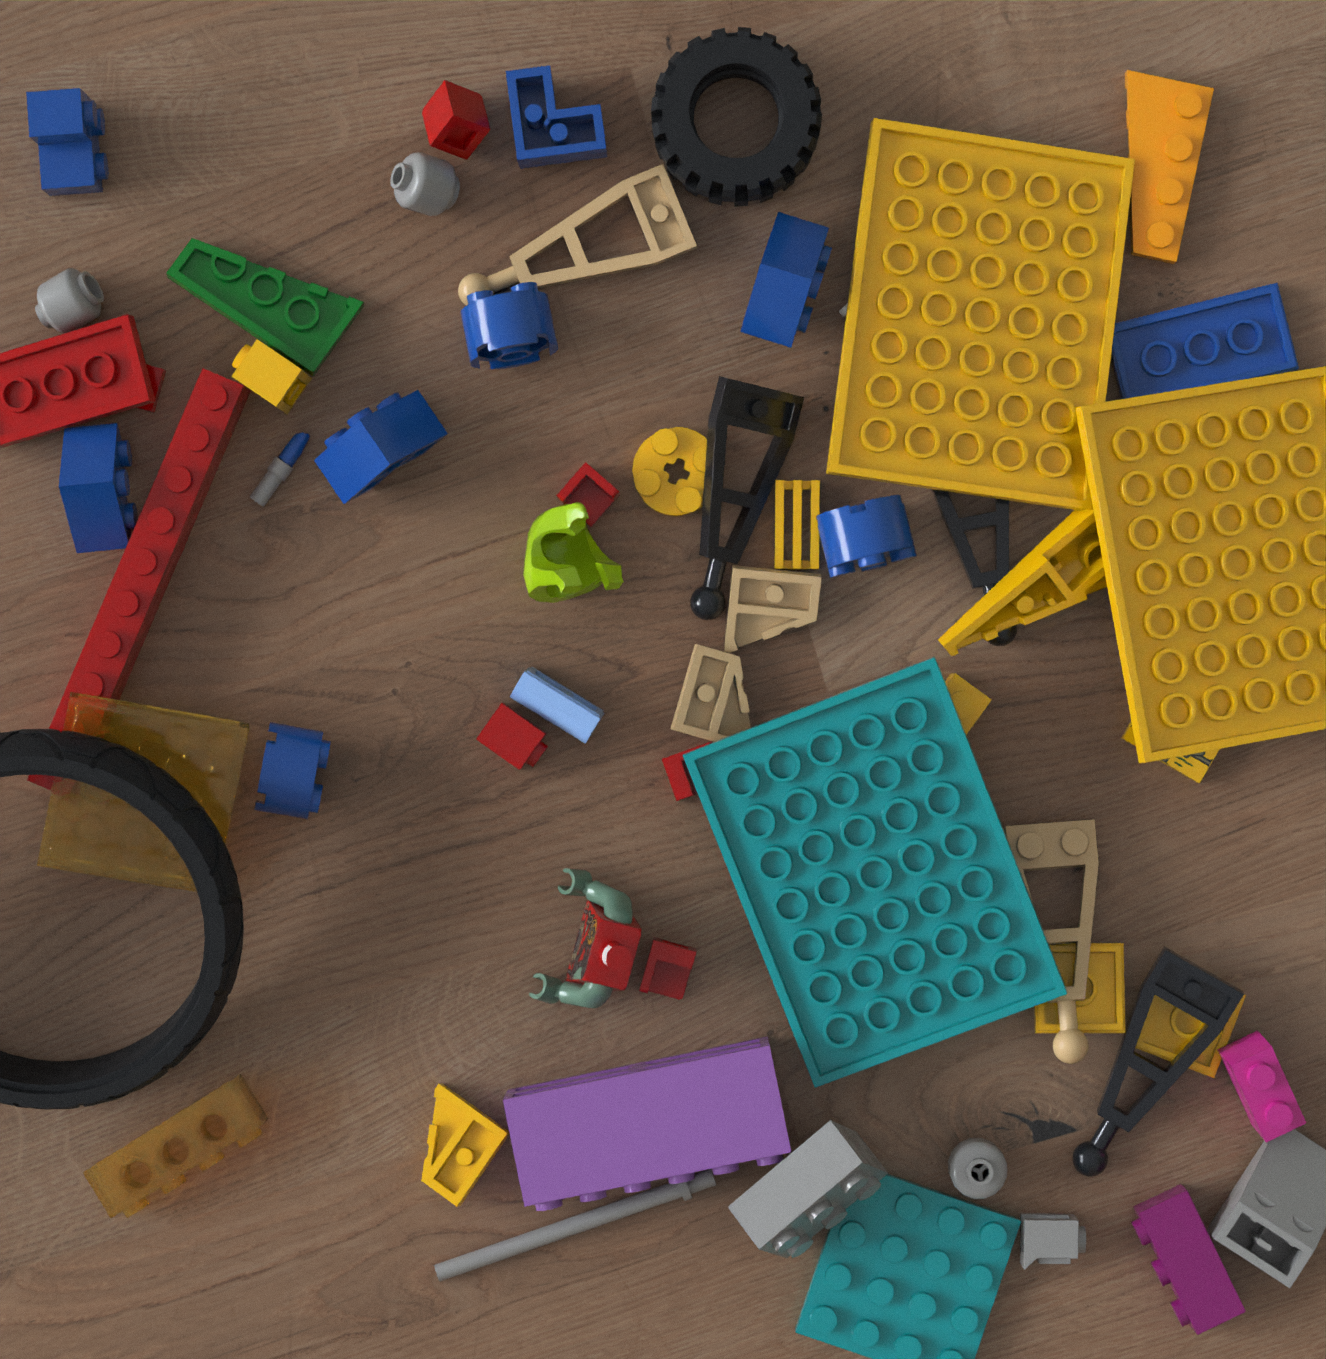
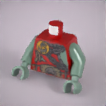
(602, 947)

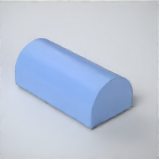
(557, 704)

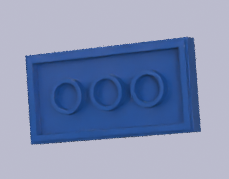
(1204, 344)

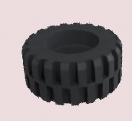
(749, 58)

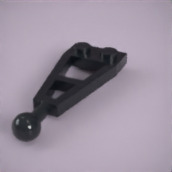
(756, 410)
(957, 529)
(1193, 992)

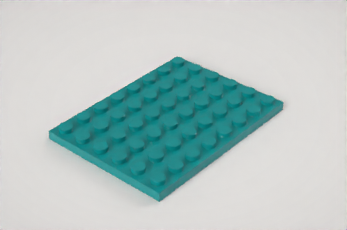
(875, 872)

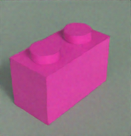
(1262, 1086)

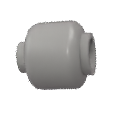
(425, 184)
(69, 300)
(963, 1161)

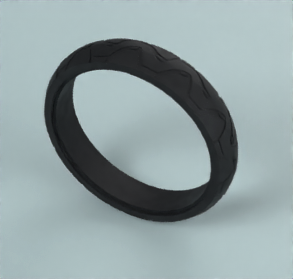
(200, 845)

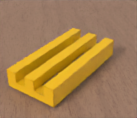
(796, 562)

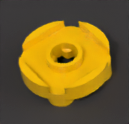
(652, 481)

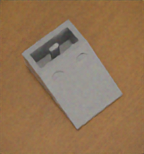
(1277, 1207)

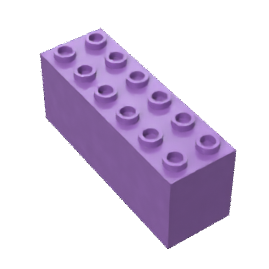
(646, 1123)

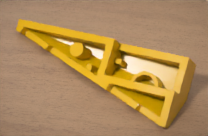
(1045, 581)

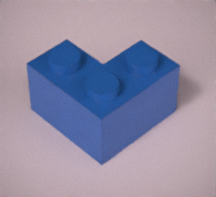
(548, 134)
(67, 135)
(785, 279)
(379, 444)
(96, 487)

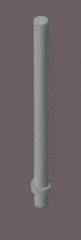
(574, 1225)

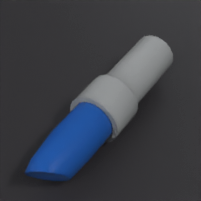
(280, 468)

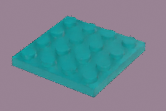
(908, 1275)

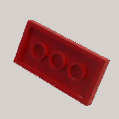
(72, 380)

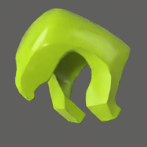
(564, 558)

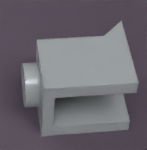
(1050, 1238)

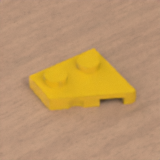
(459, 1144)

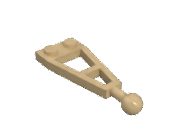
(658, 216)
(1058, 847)

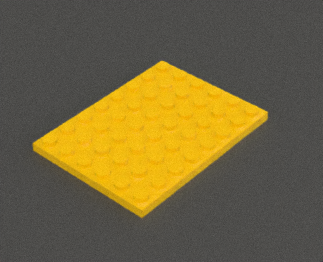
(979, 313)
(1215, 557)

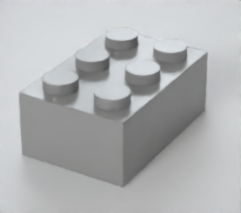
(808, 1191)

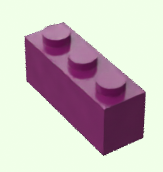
(1187, 1260)

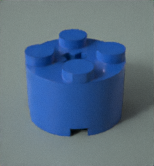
(508, 326)
(865, 535)
(291, 770)

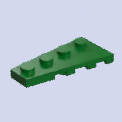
(280, 311)

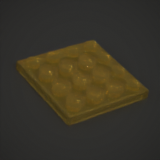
(109, 838)

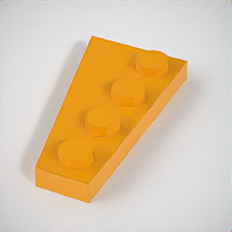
(1165, 139)

